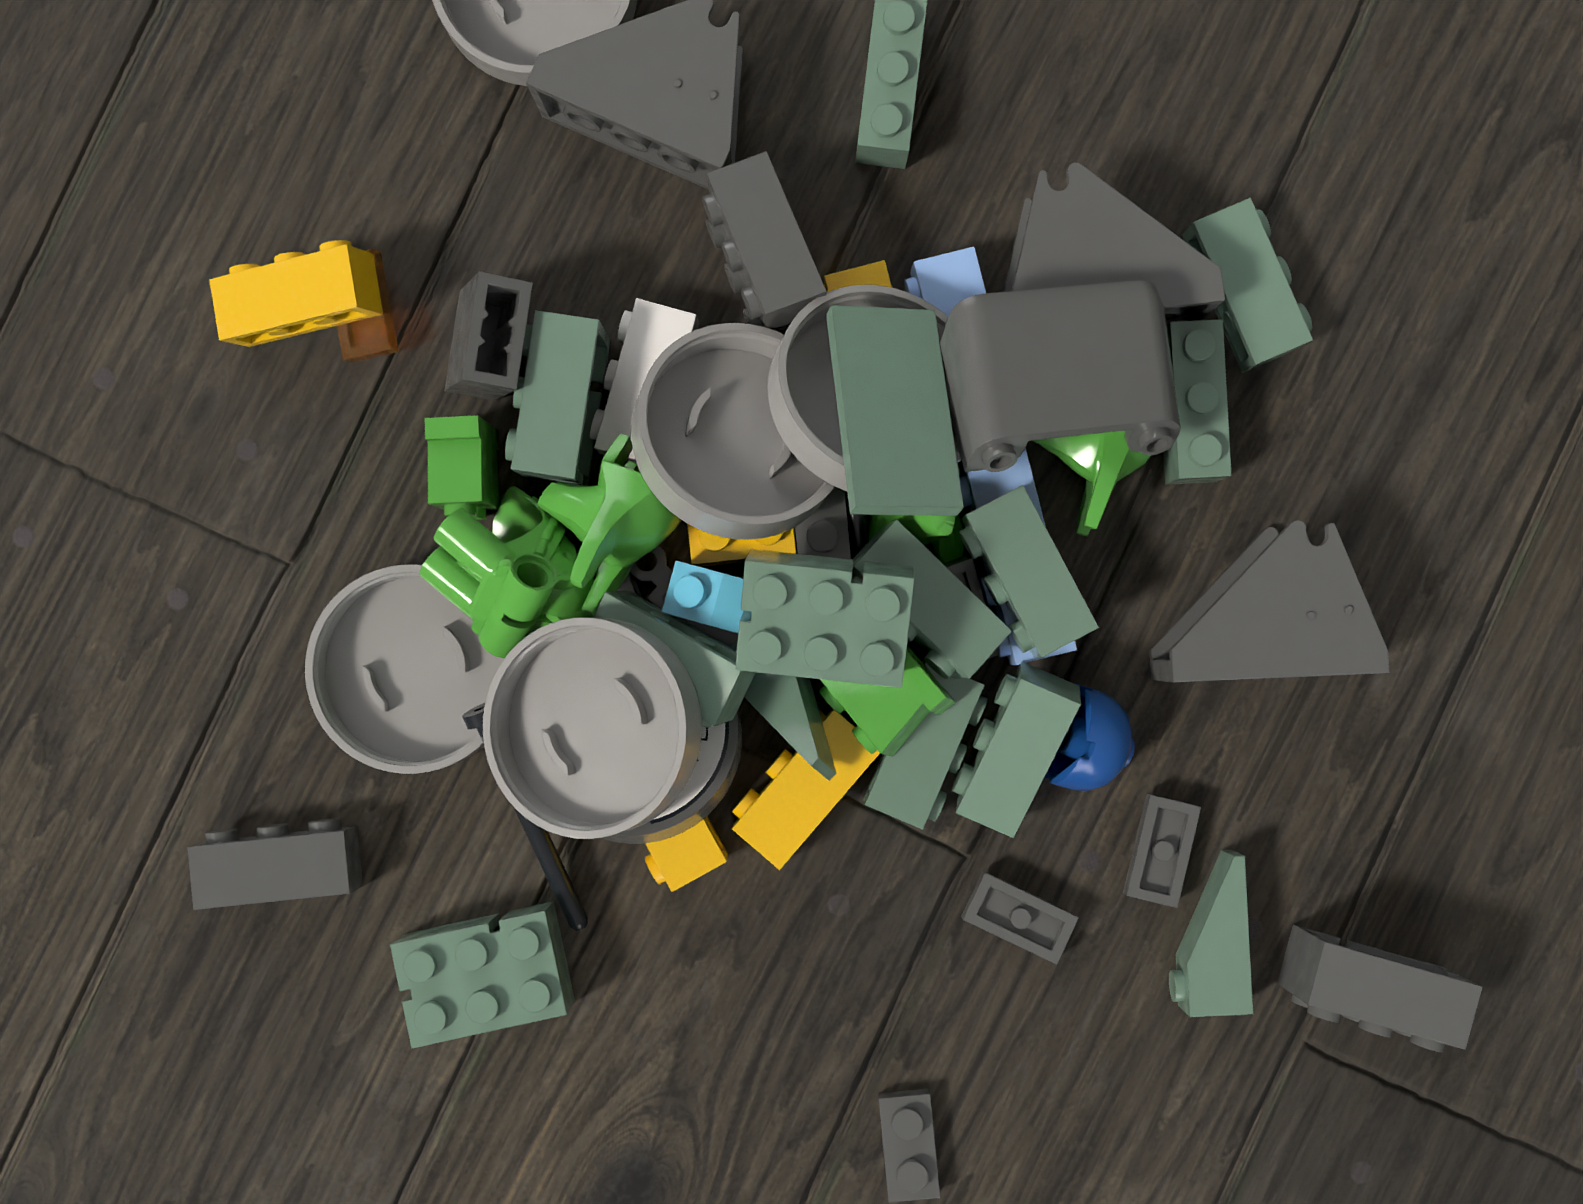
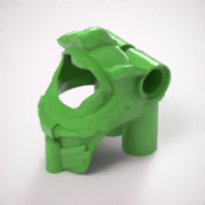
(509, 576)

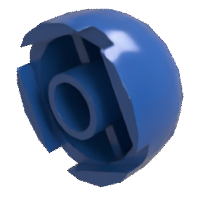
(1094, 745)

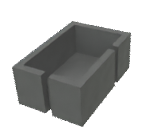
(760, 242)
(1378, 990)

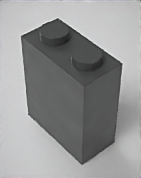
(488, 336)

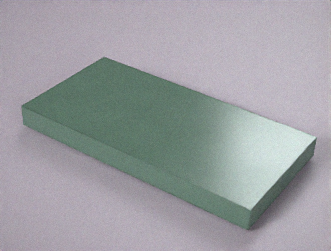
(893, 412)

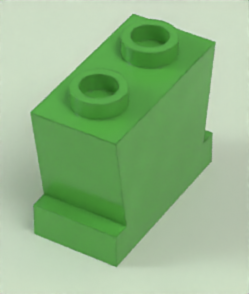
(462, 465)
(886, 713)

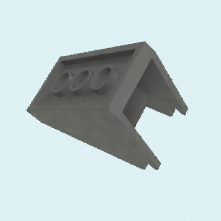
(651, 89)
(1103, 237)
(1276, 615)

